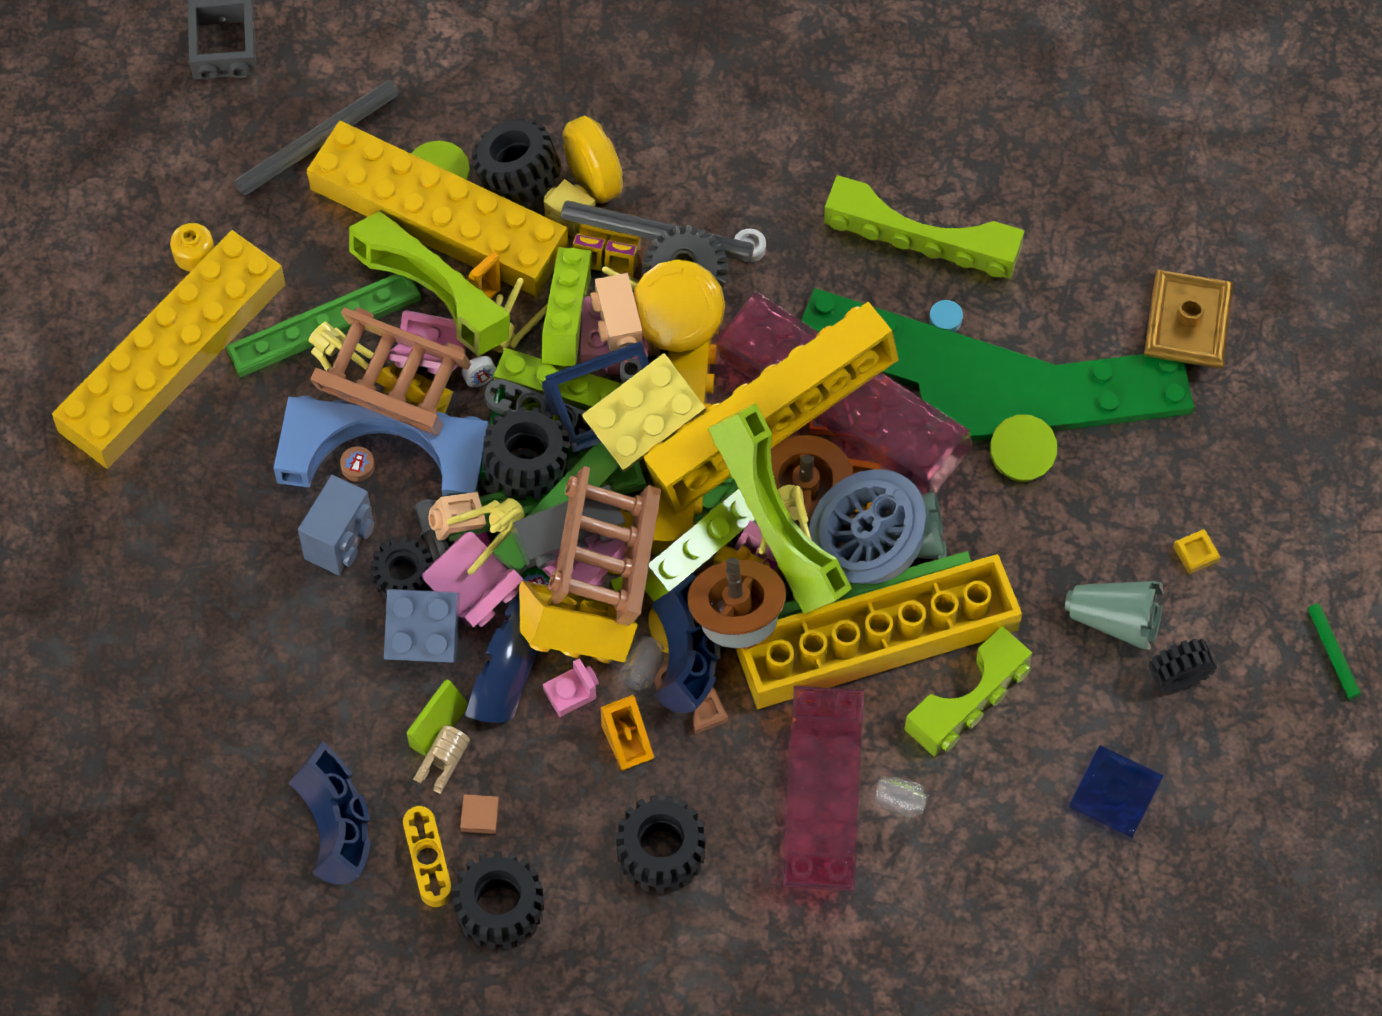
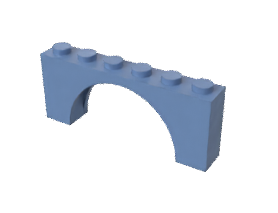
(318, 427)

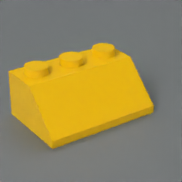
(573, 626)

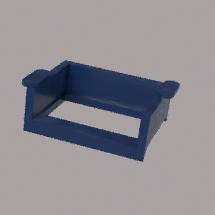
(555, 400)

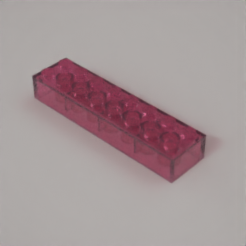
(875, 418)

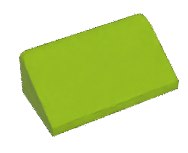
(443, 709)

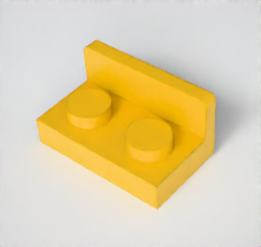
(417, 390)

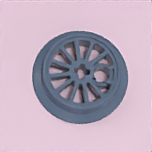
(886, 492)

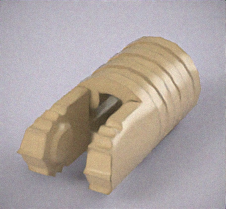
(444, 754)

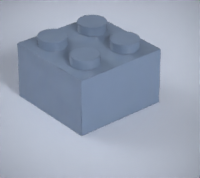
(336, 525)
(422, 625)

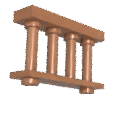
(394, 403)
(638, 539)

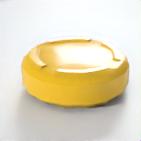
(592, 159)
(679, 305)

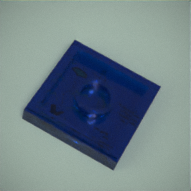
(1116, 791)

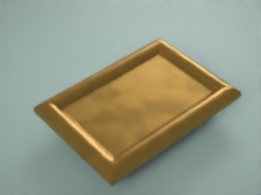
(1189, 319)

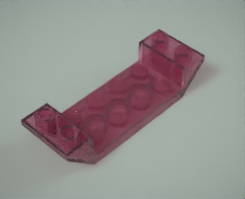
(823, 788)

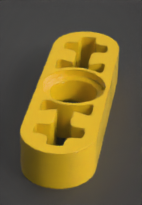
(442, 876)

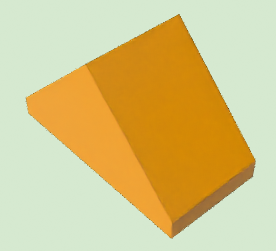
(626, 732)

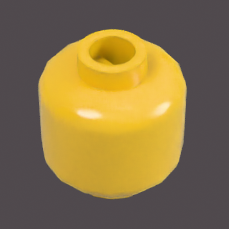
(190, 245)

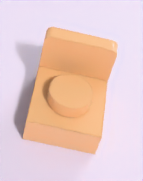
(452, 506)

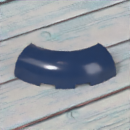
(690, 652)
(505, 675)
(338, 813)

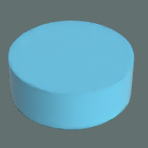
(946, 315)

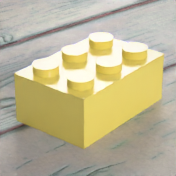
(644, 412)

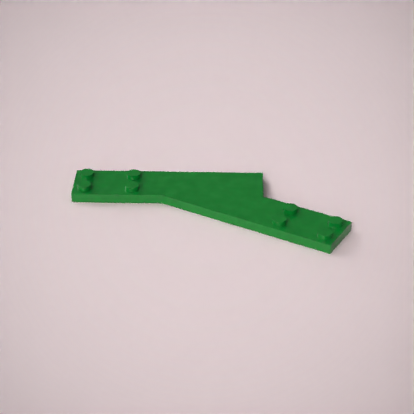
(988, 383)

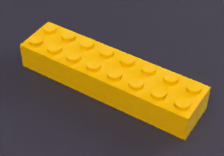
(437, 206)
(169, 349)
(786, 394)
(882, 630)

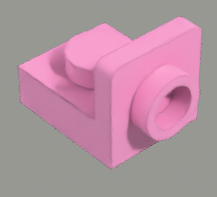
(572, 688)

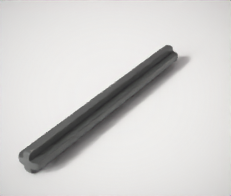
(314, 138)
(642, 227)

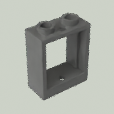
(221, 64)

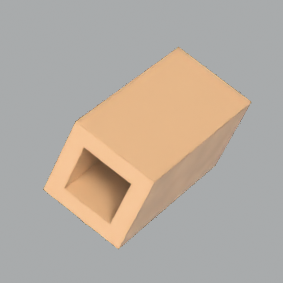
(617, 310)

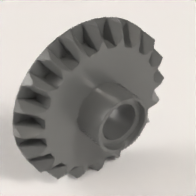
(688, 244)

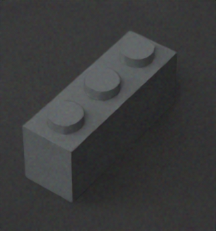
(541, 533)

